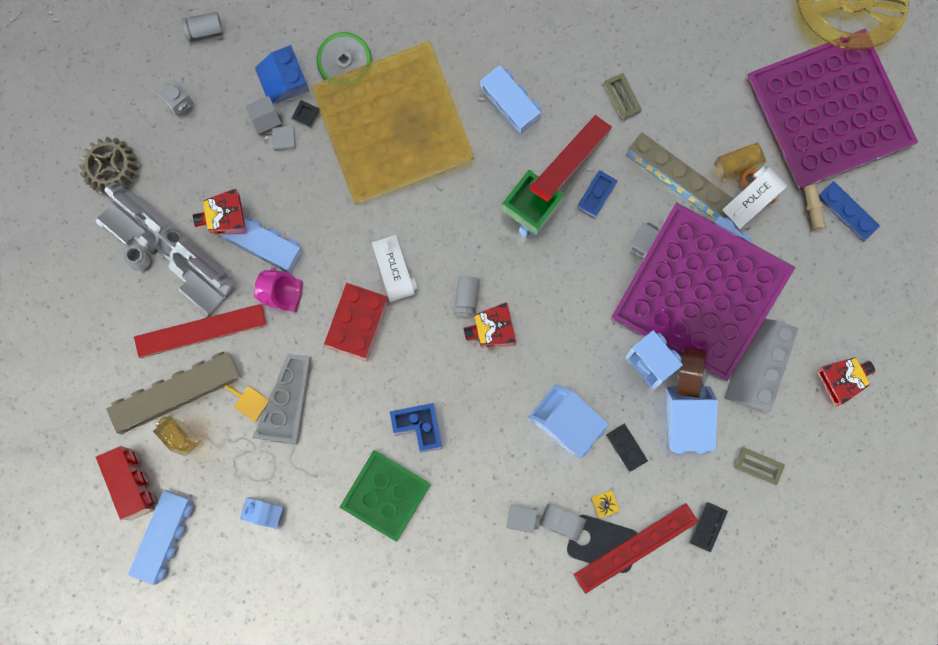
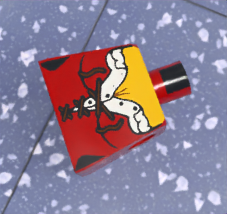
(222, 214)
(492, 328)
(845, 379)

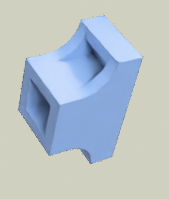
(261, 513)

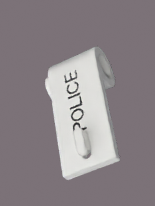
(755, 196)
(393, 269)

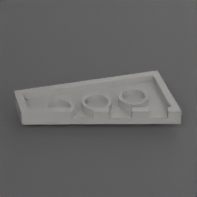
(284, 409)

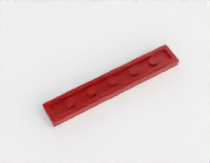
(570, 158)
(200, 331)
(635, 548)

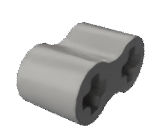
(562, 522)

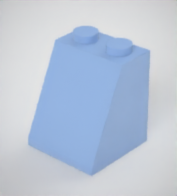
(568, 420)
(691, 421)

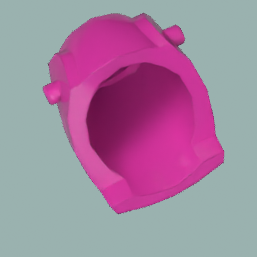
(278, 289)

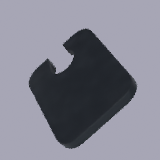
(603, 538)

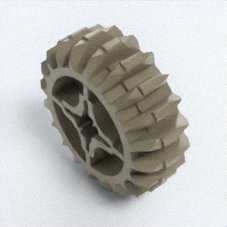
(103, 172)

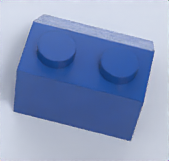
(281, 75)

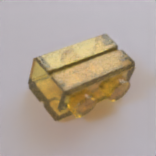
(739, 161)

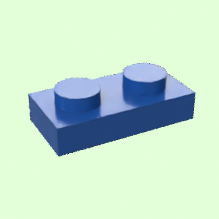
(597, 193)

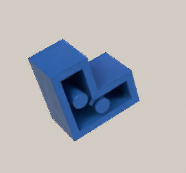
(421, 420)

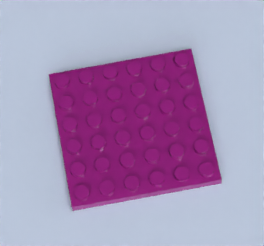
(831, 110)
(703, 289)

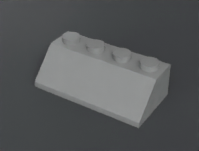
(762, 366)

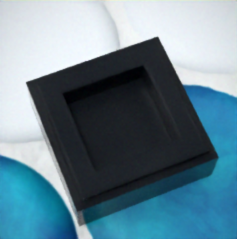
(305, 114)

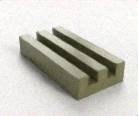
(630, 112)
(741, 459)

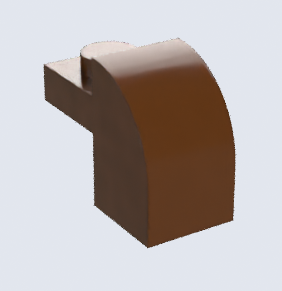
(691, 372)

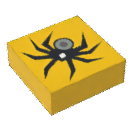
(605, 504)

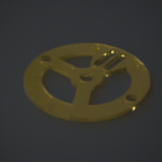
(891, 24)

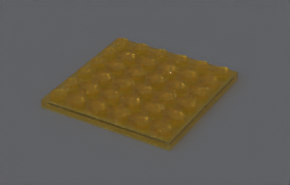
(392, 122)

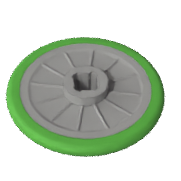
(335, 48)

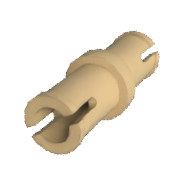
(814, 206)

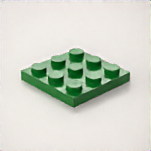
(385, 495)

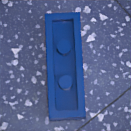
(848, 211)

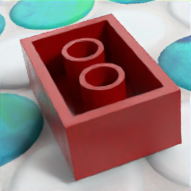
(356, 322)
(126, 483)

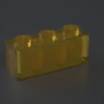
(176, 435)

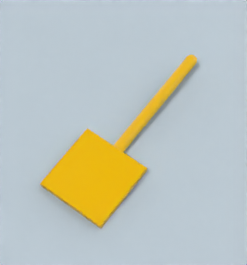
(250, 402)

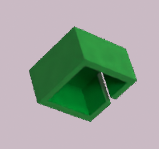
(528, 207)

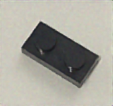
(626, 448)

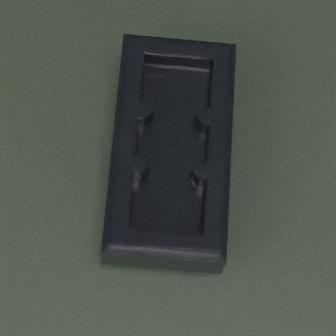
(708, 527)

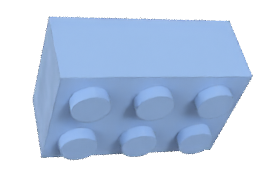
(654, 359)

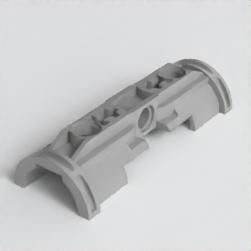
(134, 218)

